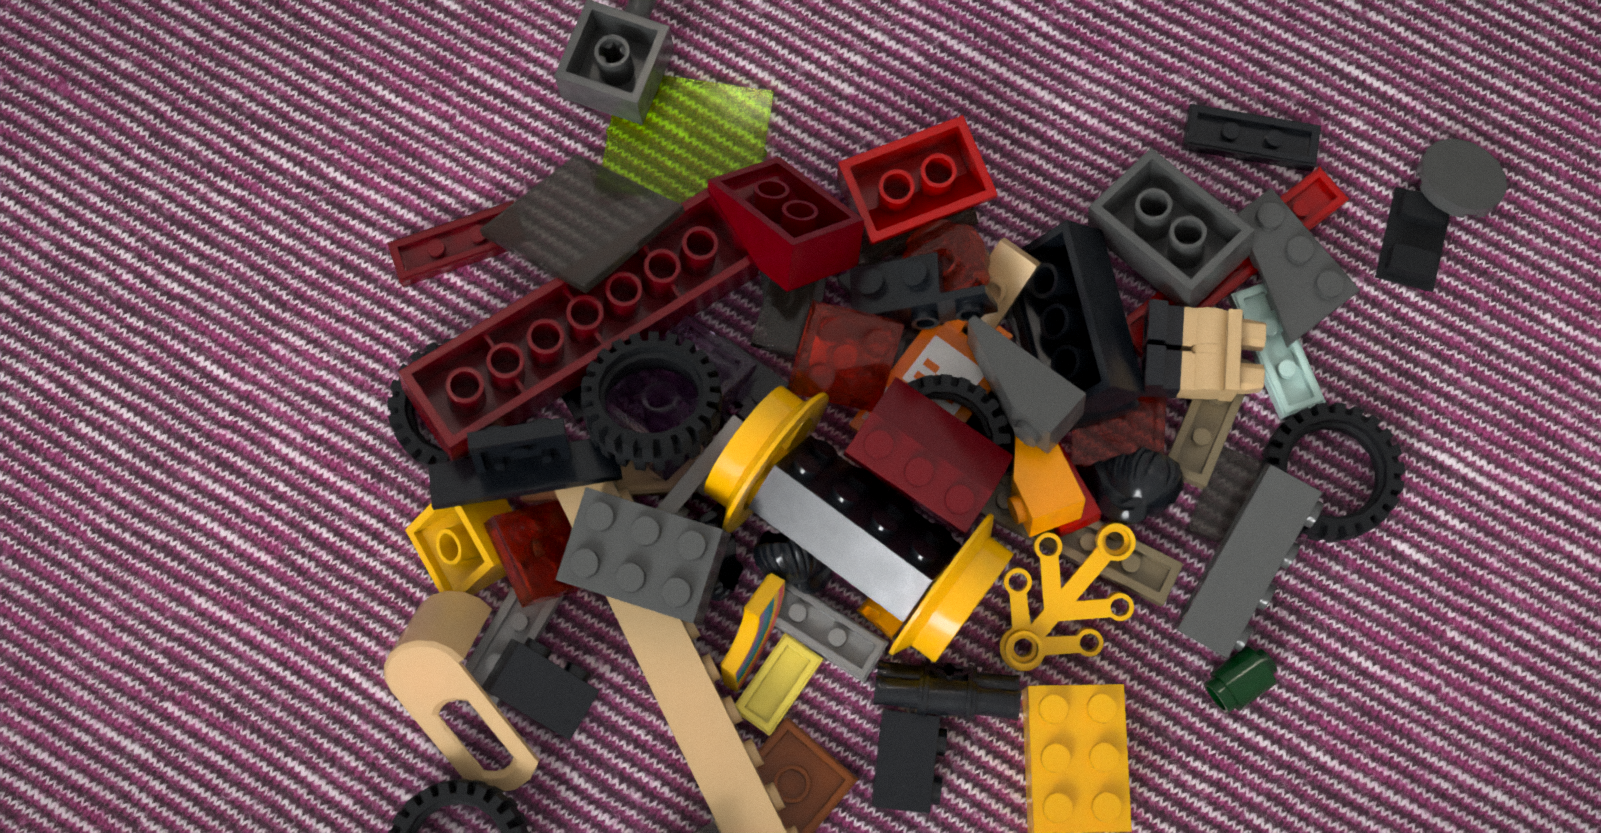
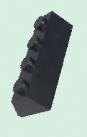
(1076, 319)

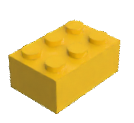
(1076, 759)

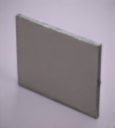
(582, 222)

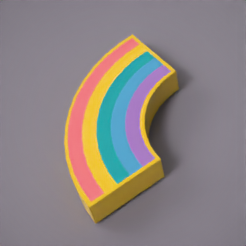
(755, 629)

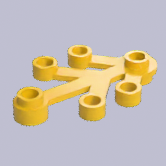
(1062, 602)

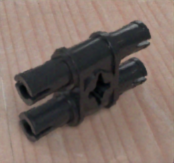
(947, 690)

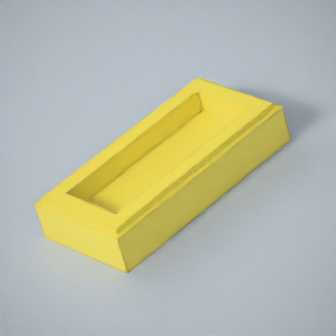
(778, 684)

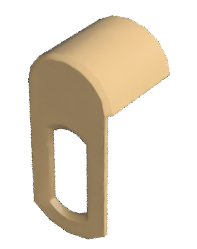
(428, 673)

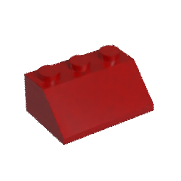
(915, 180)

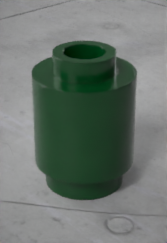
(1241, 679)

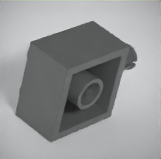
(615, 59)

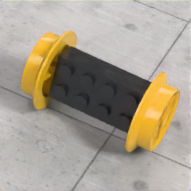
(853, 522)

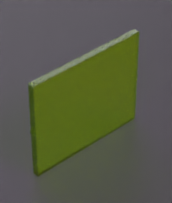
(690, 136)

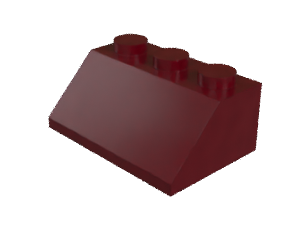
(929, 456)

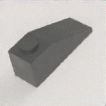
(1031, 395)

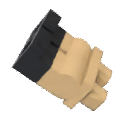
(1199, 352)

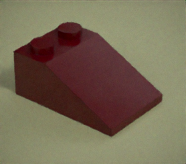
(788, 222)

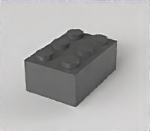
(1170, 230)
(643, 556)

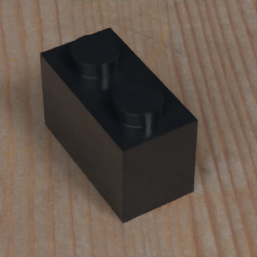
(540, 687)
(907, 762)

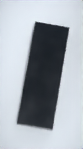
(1251, 137)

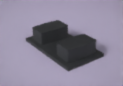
(1412, 241)

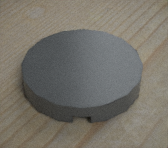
(1461, 178)

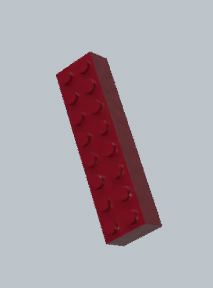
(550, 336)

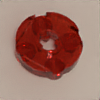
(957, 244)

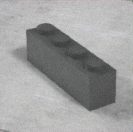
(1248, 560)

